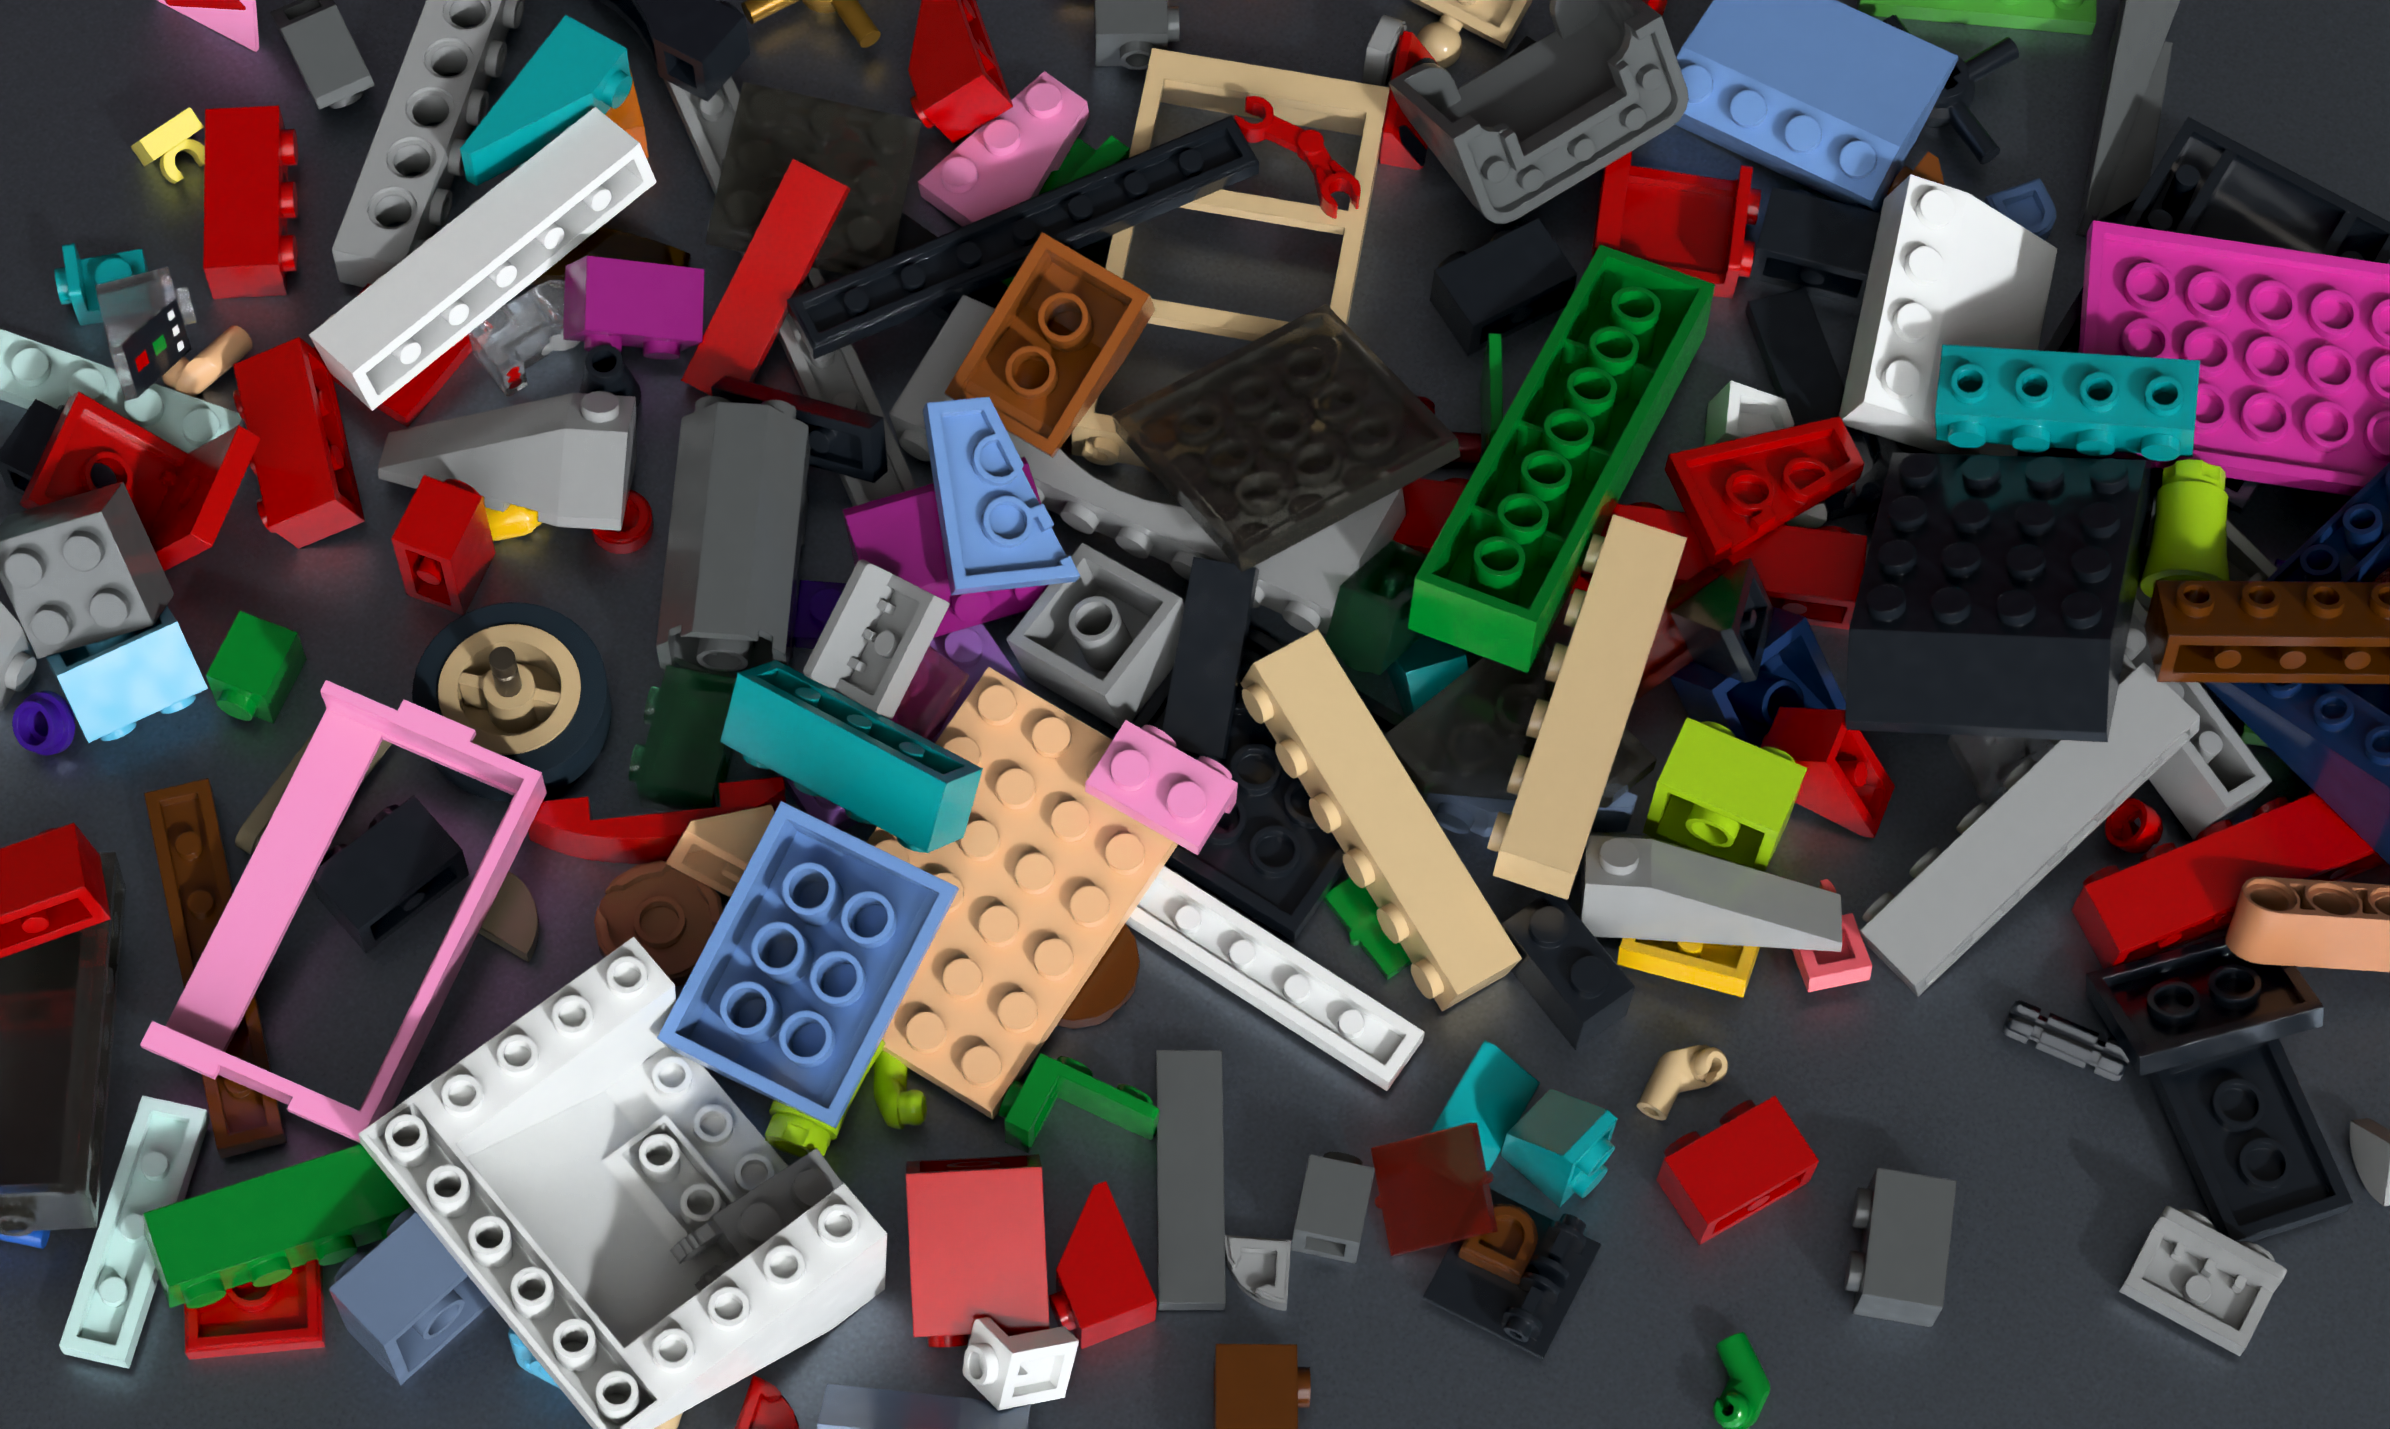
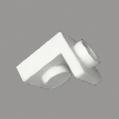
(1021, 1366)

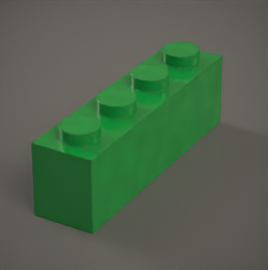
(270, 1226)

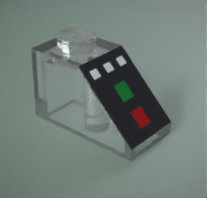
(145, 327)

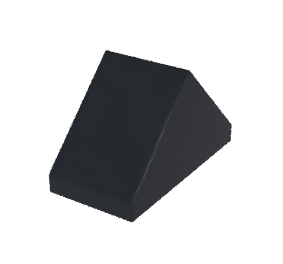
(1728, 623)

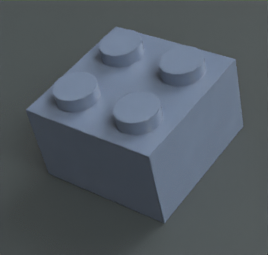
(406, 1297)

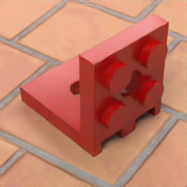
(173, 491)

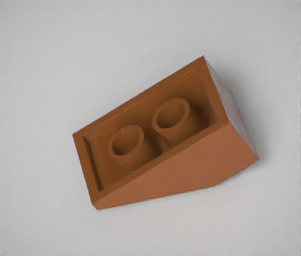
(1052, 344)

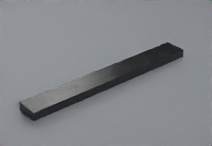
(1000, 243)

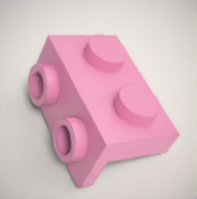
(1163, 786)

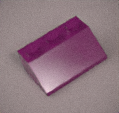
(906, 540)

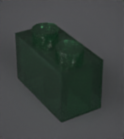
(1374, 610)
(683, 747)

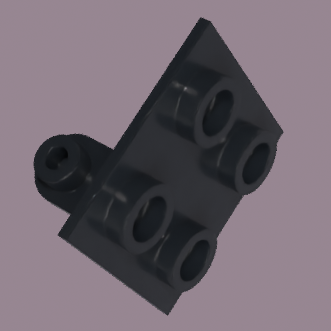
(1523, 1313)

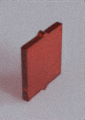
(1434, 1189)

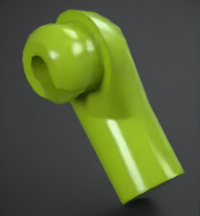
(891, 1094)

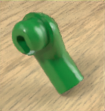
(1746, 1388)

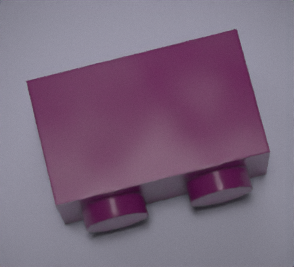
(633, 305)

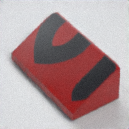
(1399, 140)

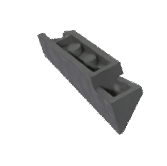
(2128, 110)

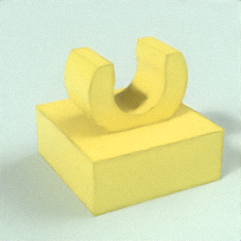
(168, 141)

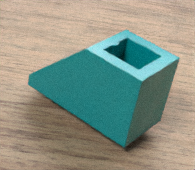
(1561, 1145)

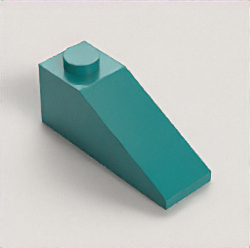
(553, 90)

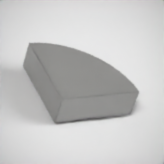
(2372, 1157)
(1260, 1268)

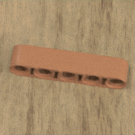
(2312, 924)

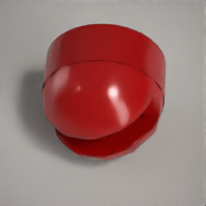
(2126, 835)

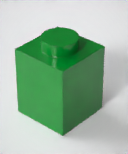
(255, 668)

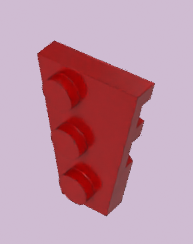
(1761, 481)

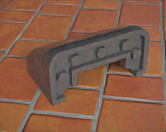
(1551, 109)

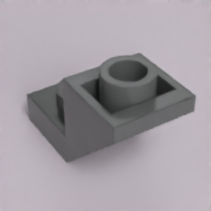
(323, 52)

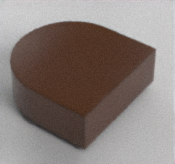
(1505, 1251)

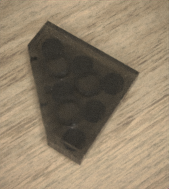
(1477, 727)

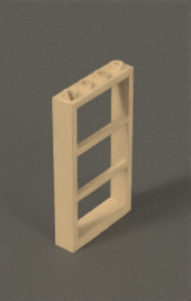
(1295, 98)

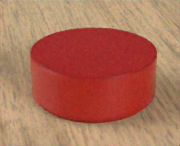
(635, 531)

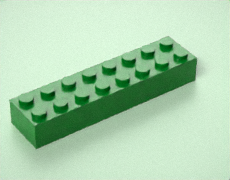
(1560, 459)

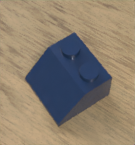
(1789, 675)

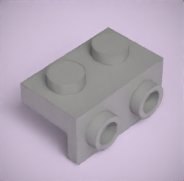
(875, 638)
(2203, 1278)

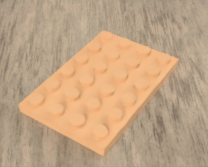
(1038, 897)

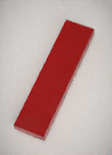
(767, 277)

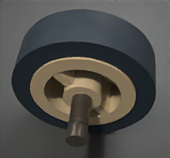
(524, 686)

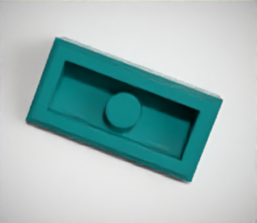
(1492, 1095)

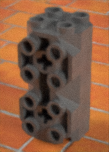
(734, 537)

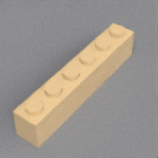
(1588, 707)
(1378, 821)

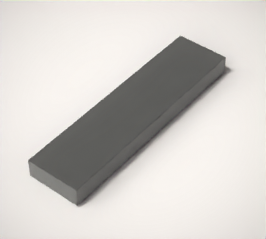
(1190, 1180)

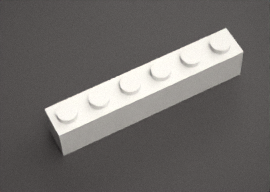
(483, 258)

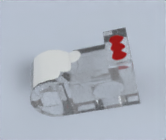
(521, 335)

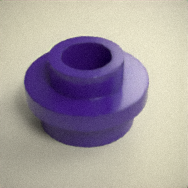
(44, 723)

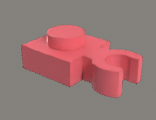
(1833, 969)

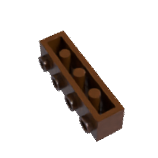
(2270, 632)

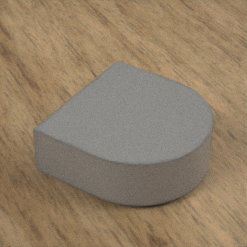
(1382, 50)

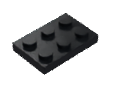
(2199, 1004)
(2252, 1142)

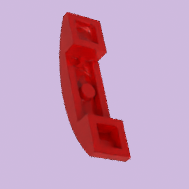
(638, 839)

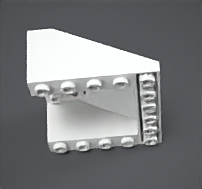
(574, 1167)

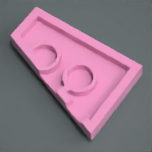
(1008, 155)

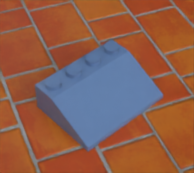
(1812, 91)
(807, 965)

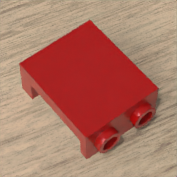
(1679, 221)

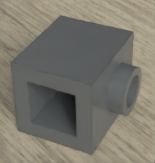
(1131, 29)

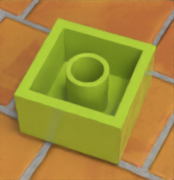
(1724, 795)

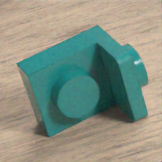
(79, 276)

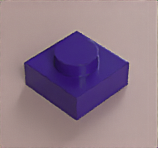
(814, 609)

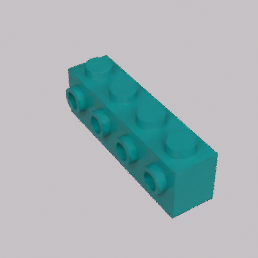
(2067, 401)
(851, 756)

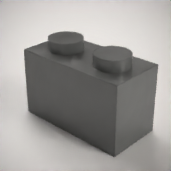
(1901, 1247)

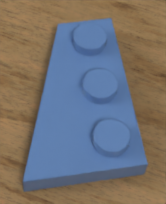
(986, 508)

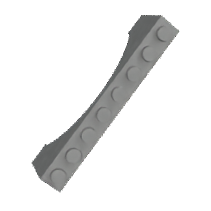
(1295, 582)

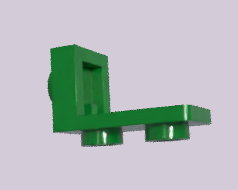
(1030, 1102)

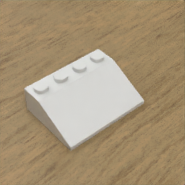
(1939, 276)

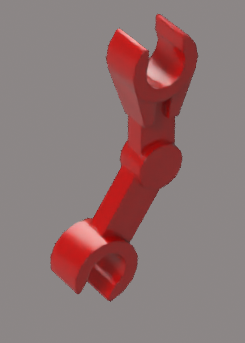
(1308, 145)

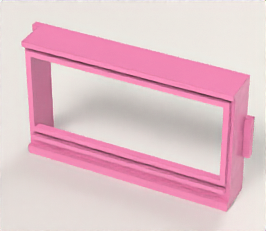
(282, 873)

